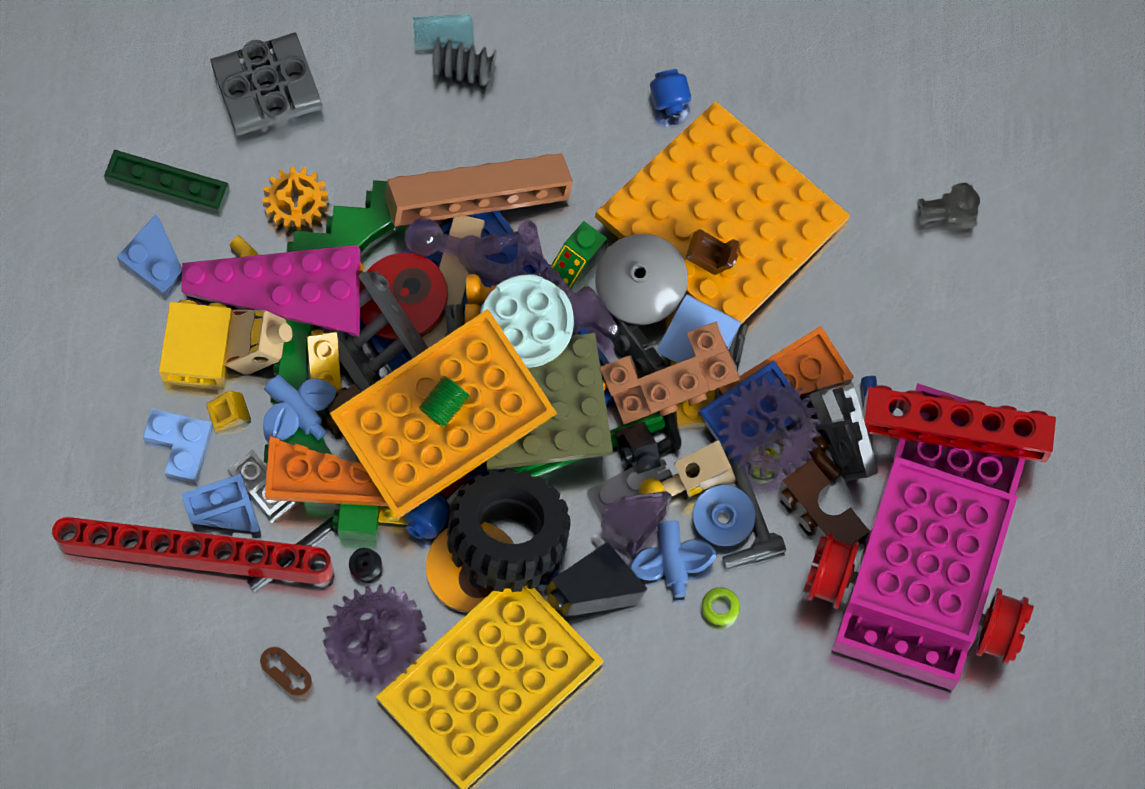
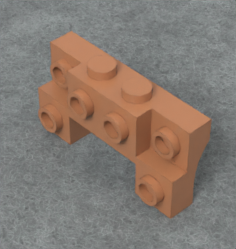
(681, 382)

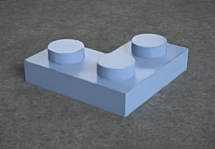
(185, 436)

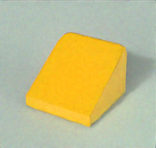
(228, 411)

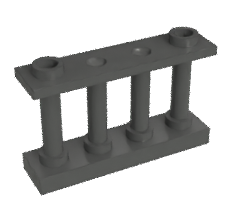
(351, 347)

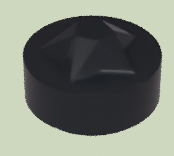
(365, 564)

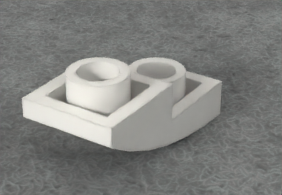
(254, 476)

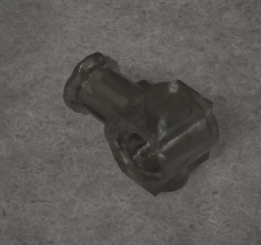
(948, 207)

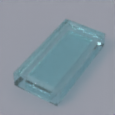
(453, 27)

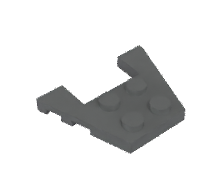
(848, 436)

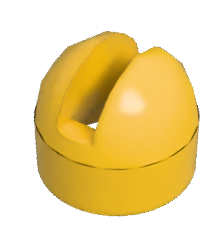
(651, 485)

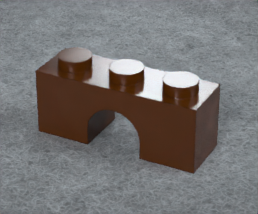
(802, 492)

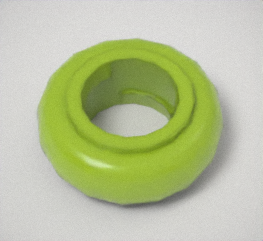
(720, 593)

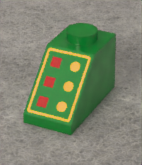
(579, 254)

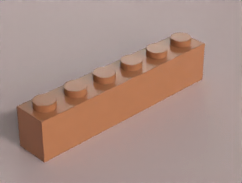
(478, 189)

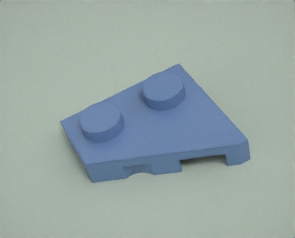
(152, 257)

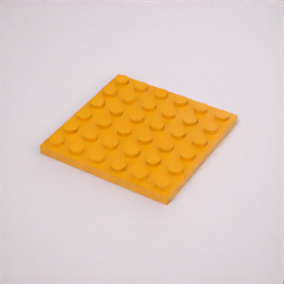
(733, 188)

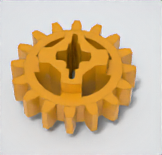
(308, 197)

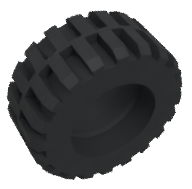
(509, 496)

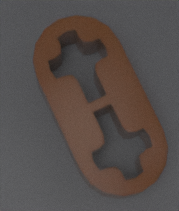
(291, 667)

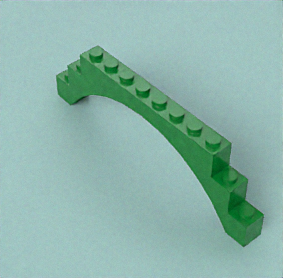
(345, 228)

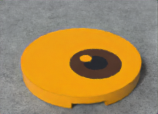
(447, 580)

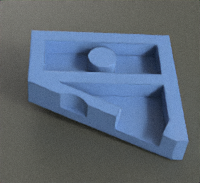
(222, 505)

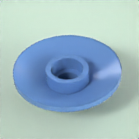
(726, 501)

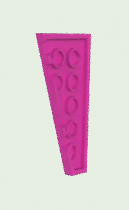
(298, 285)

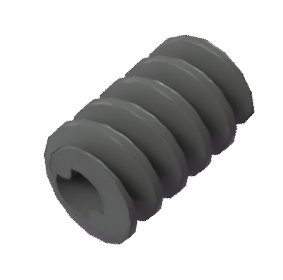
(463, 62)

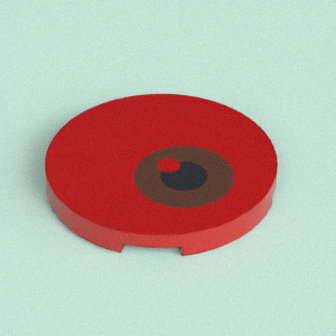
(417, 288)

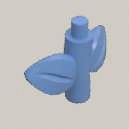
(296, 408)
(672, 558)

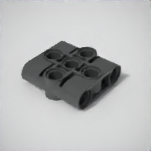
(243, 108)

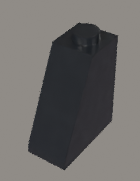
(595, 584)

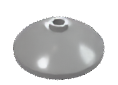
(646, 298)

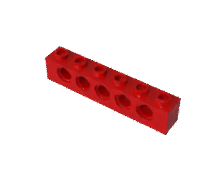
(971, 436)

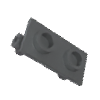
(630, 343)

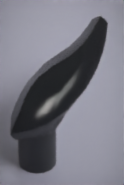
(674, 437)

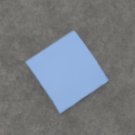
(691, 316)

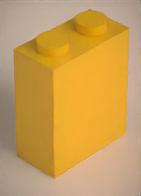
(195, 344)

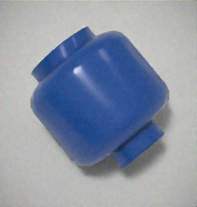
(670, 91)
(428, 518)

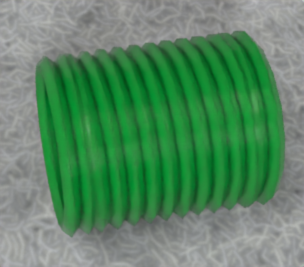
(444, 401)

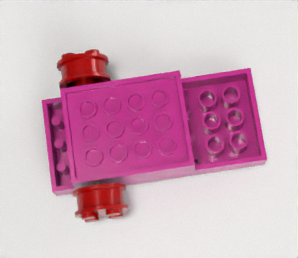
(928, 563)

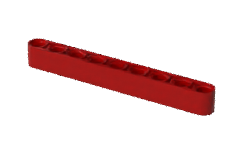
(180, 541)

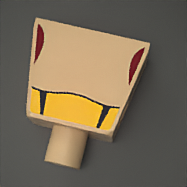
(255, 340)
(708, 463)

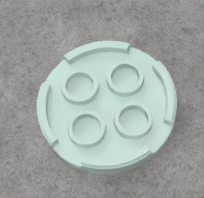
(533, 317)

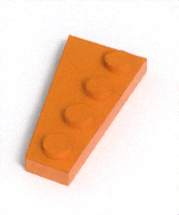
(806, 363)
(316, 477)

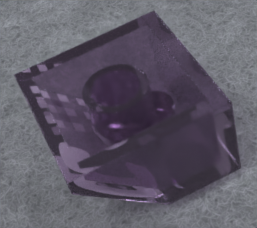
(633, 521)

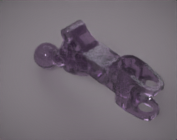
(426, 238)

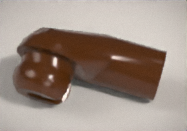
(824, 463)

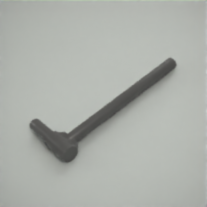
(766, 543)

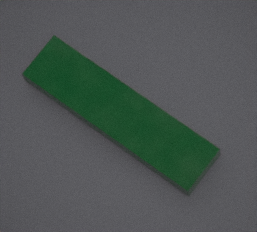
(166, 181)

